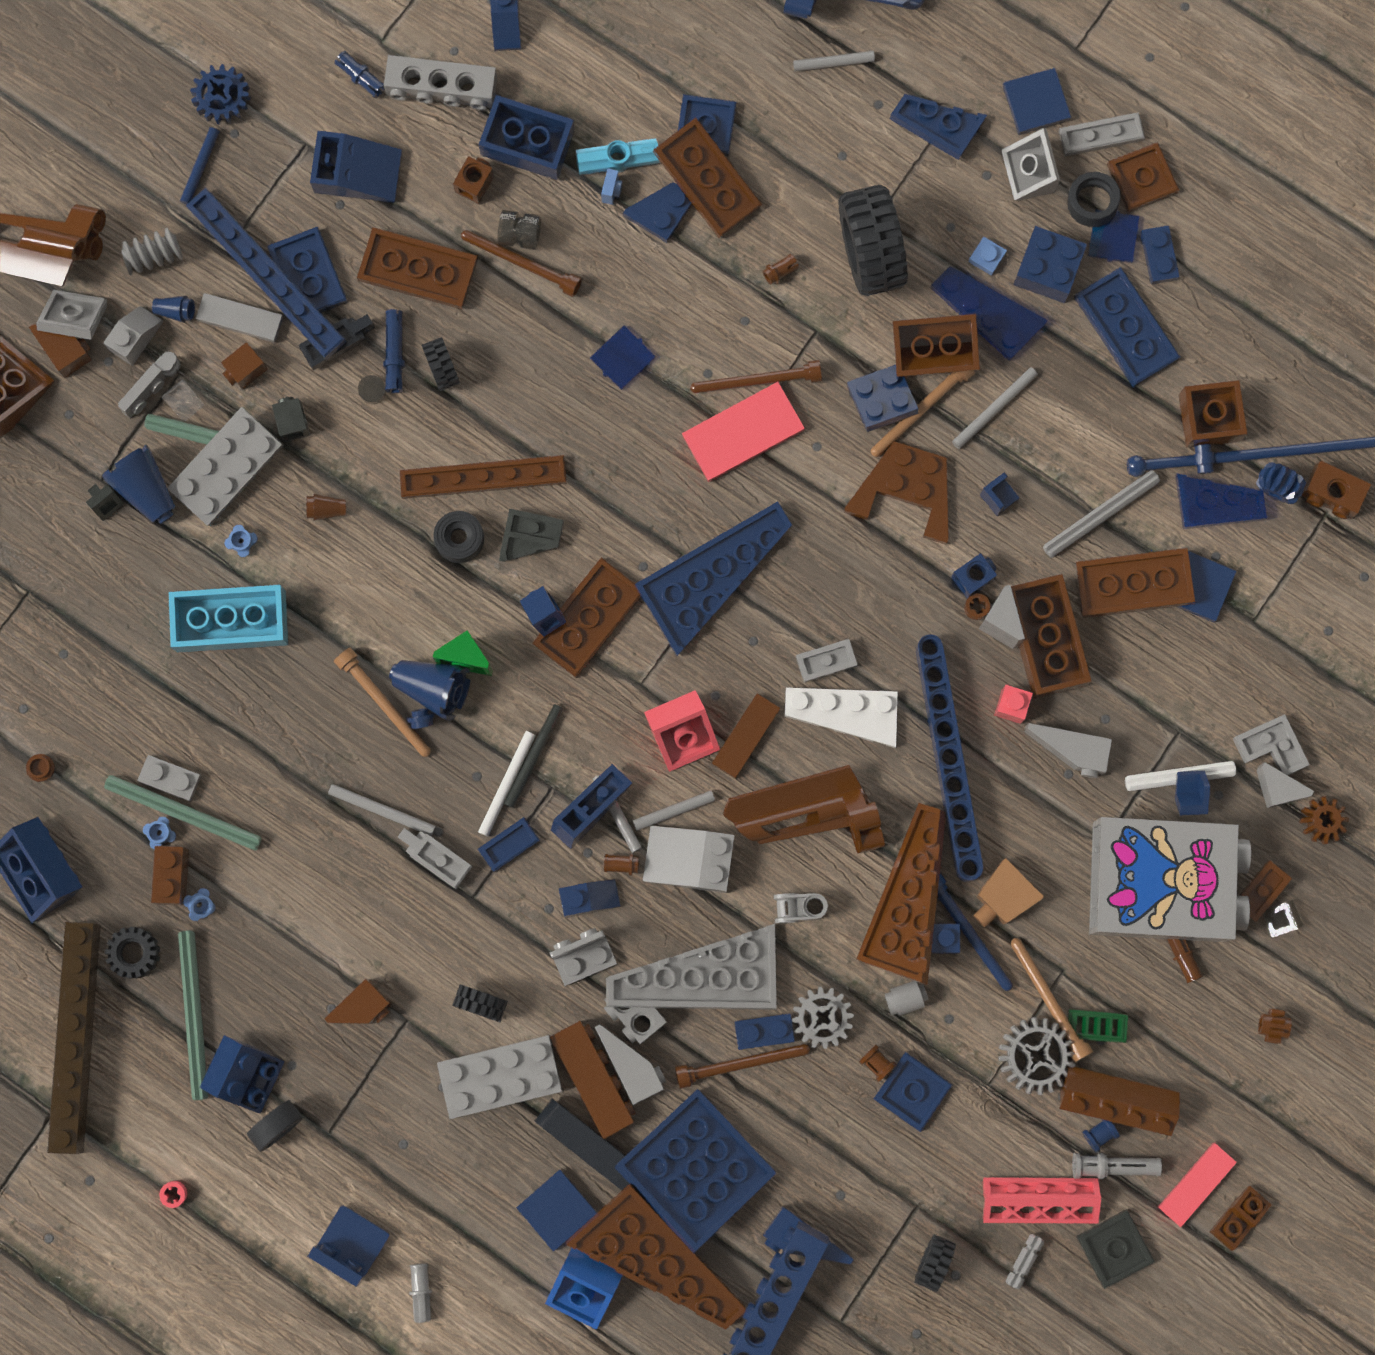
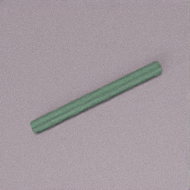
(182, 812)
(192, 1013)

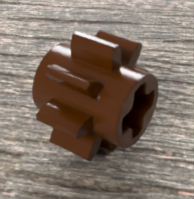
(1274, 1026)

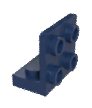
(349, 1246)

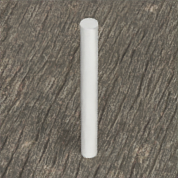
(506, 783)

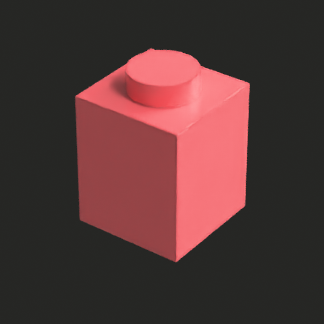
(1013, 704)

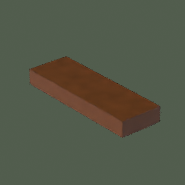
(746, 736)

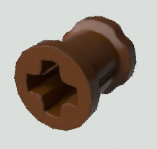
(877, 1063)

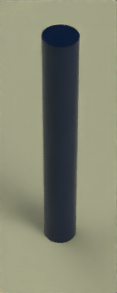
(199, 165)

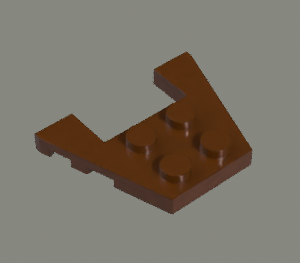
(909, 477)

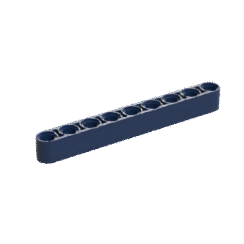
(952, 744)

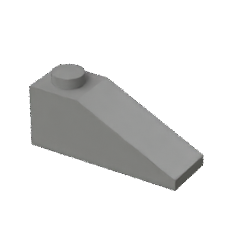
(1077, 750)
(634, 1070)

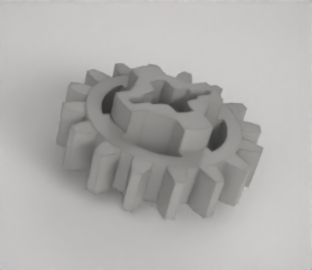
(812, 1009)

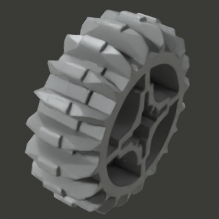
(1029, 1067)

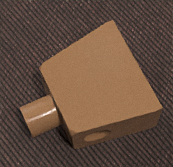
(1005, 895)

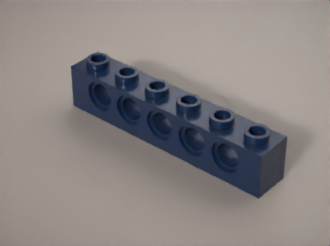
(812, 1245)

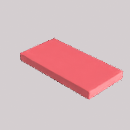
(743, 431)

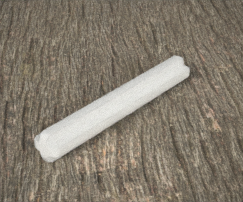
(1168, 777)

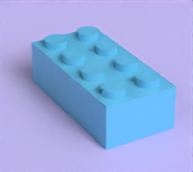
(228, 618)

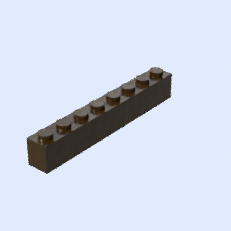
(74, 1038)

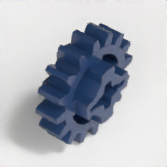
(225, 82)

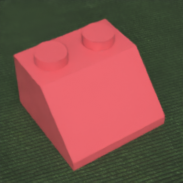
(682, 730)

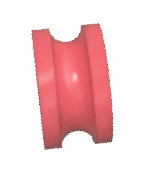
(164, 1197)

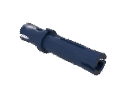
(393, 362)

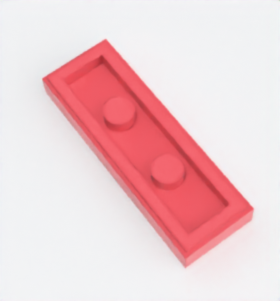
(1197, 1184)

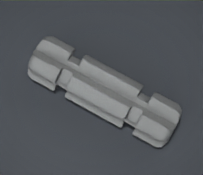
(1025, 1261)

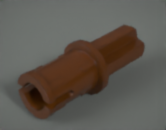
(1185, 959)

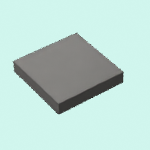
(72, 314)

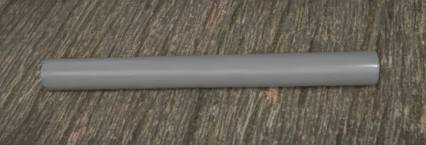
(994, 408)
(381, 809)

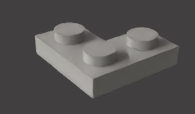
(1275, 738)

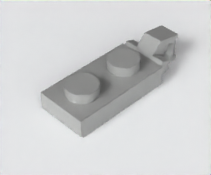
(436, 857)

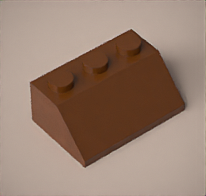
(936, 345)

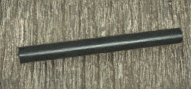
(533, 756)

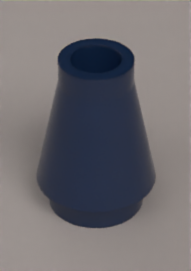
(175, 308)

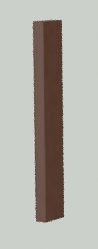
(483, 477)

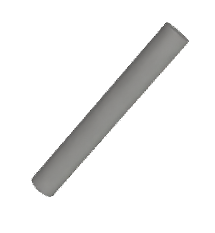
(832, 61)
(674, 810)
(624, 826)

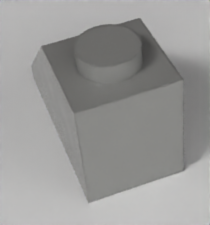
(132, 334)

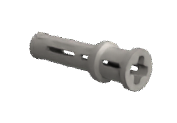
(1099, 1165)

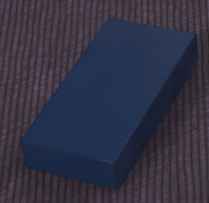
(508, 844)

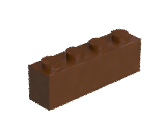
(592, 1079)
(1120, 1100)

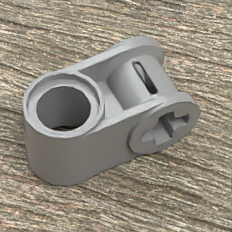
(797, 907)

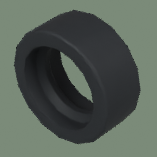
(1093, 179)
(274, 1125)

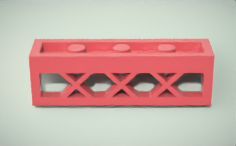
(1042, 1195)

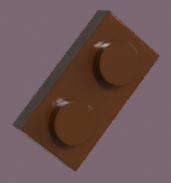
(1265, 888)

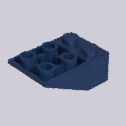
(354, 167)

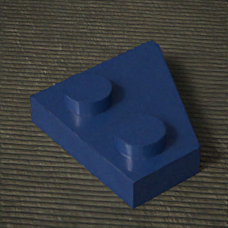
(660, 211)

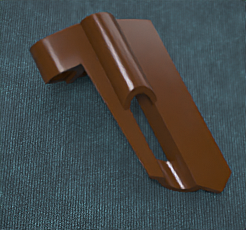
(52, 246)
(828, 798)

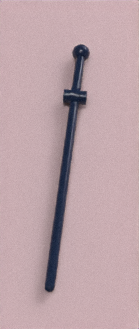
(1205, 458)

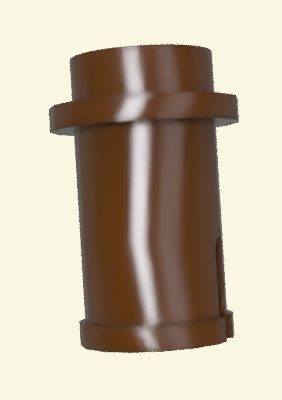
(780, 269)
(621, 863)

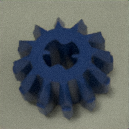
(1281, 483)

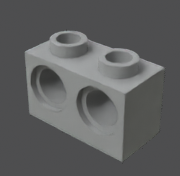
(628, 1018)

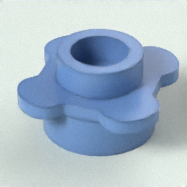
(240, 533)
(152, 829)
(204, 910)

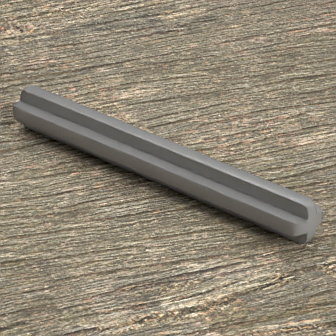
(1101, 513)

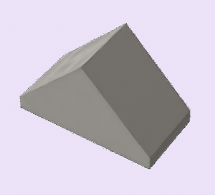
(1279, 787)

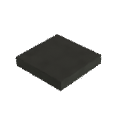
(1115, 1249)

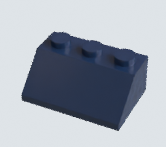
(36, 869)

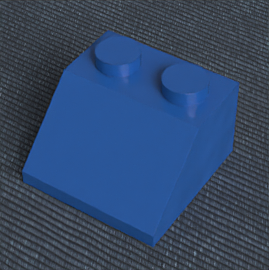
(583, 1288)

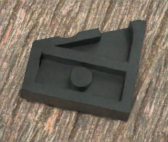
(529, 534)

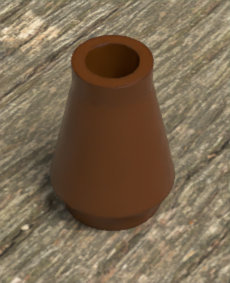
(324, 507)

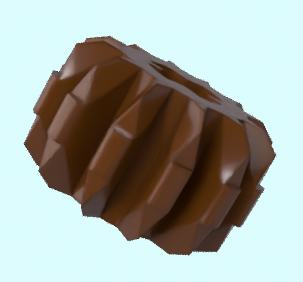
(1333, 817)

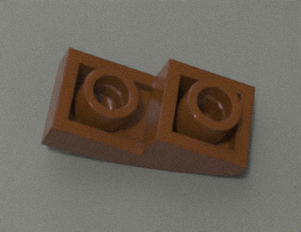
(1240, 1218)

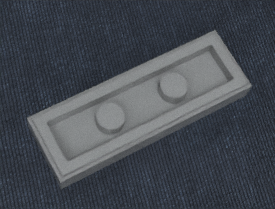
(1101, 134)
(239, 317)

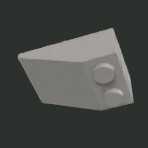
(688, 858)

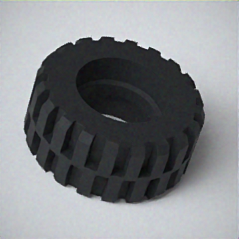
(873, 240)

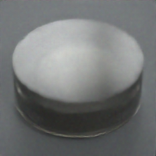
(371, 389)

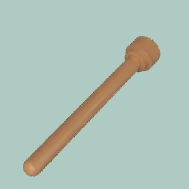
(923, 407)
(348, 661)
(1079, 1047)

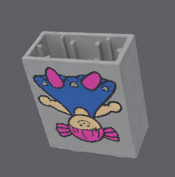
(1167, 880)

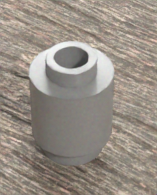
(906, 998)

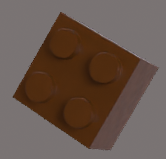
(1212, 413)

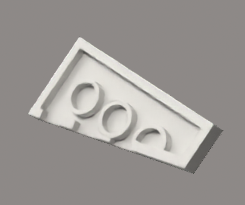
(853, 712)

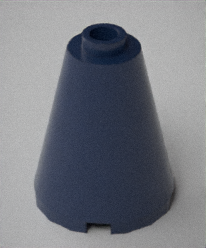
(142, 484)
(433, 685)

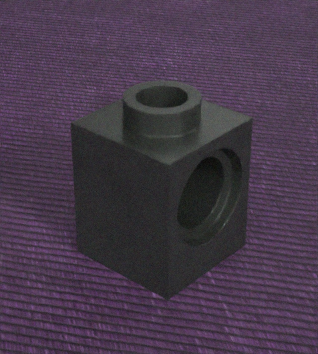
(290, 419)

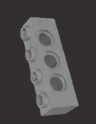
(429, 72)

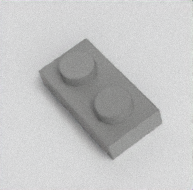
(826, 660)
(169, 778)

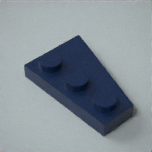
(938, 125)

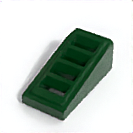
(1121, 1027)

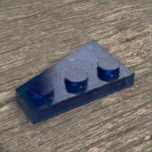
(1215, 504)

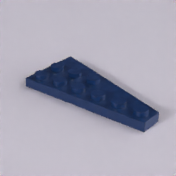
(698, 583)

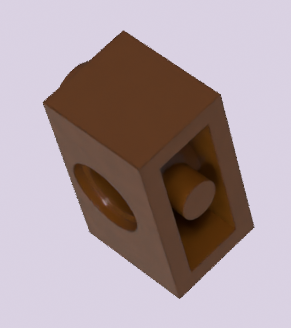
(1351, 490)

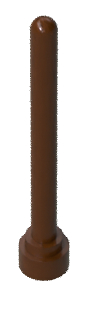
(568, 283)
(810, 372)
(689, 1075)

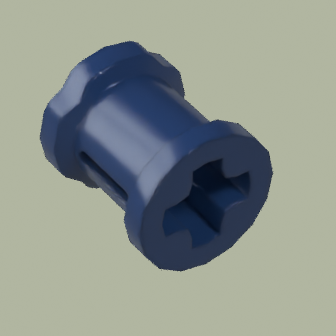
(1100, 1134)

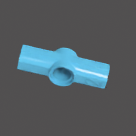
(599, 158)

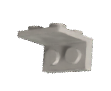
(583, 957)

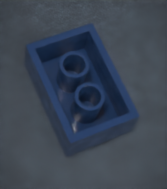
(526, 137)

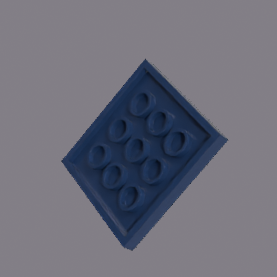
(695, 1170)

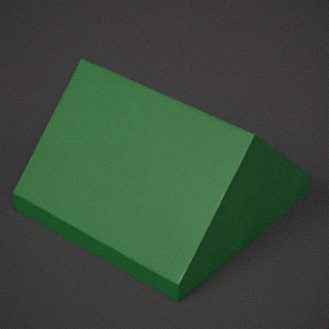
(463, 652)

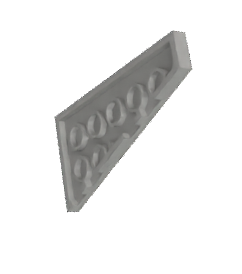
(715, 976)

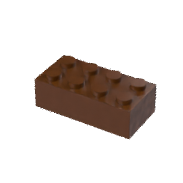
(1052, 641)

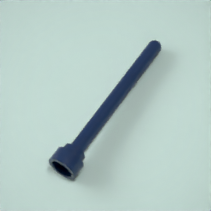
(972, 936)

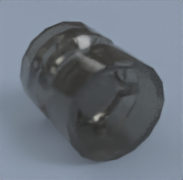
(519, 229)

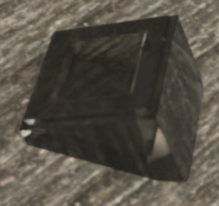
(1282, 918)

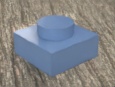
(611, 187)
(987, 256)

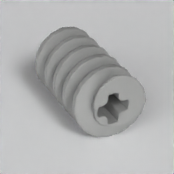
(150, 251)

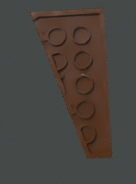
(905, 916)
(646, 1250)

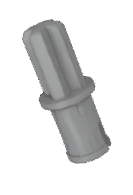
(420, 1293)

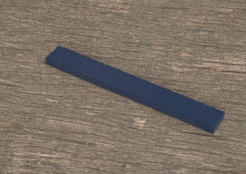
(266, 273)

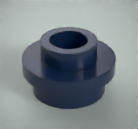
(421, 718)

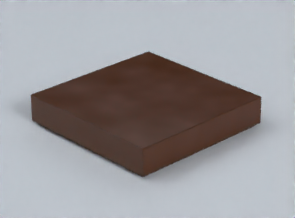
(1143, 177)

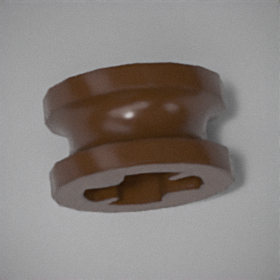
(982, 599)

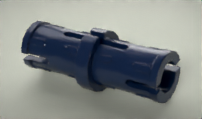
(359, 74)

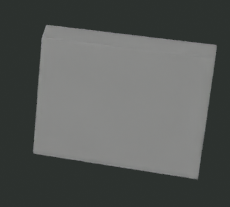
(1031, 166)
(1003, 620)

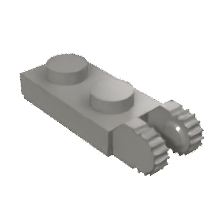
(149, 383)

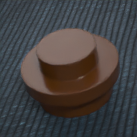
(40, 768)

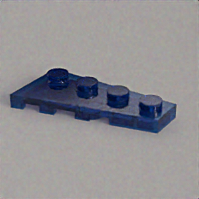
(998, 318)

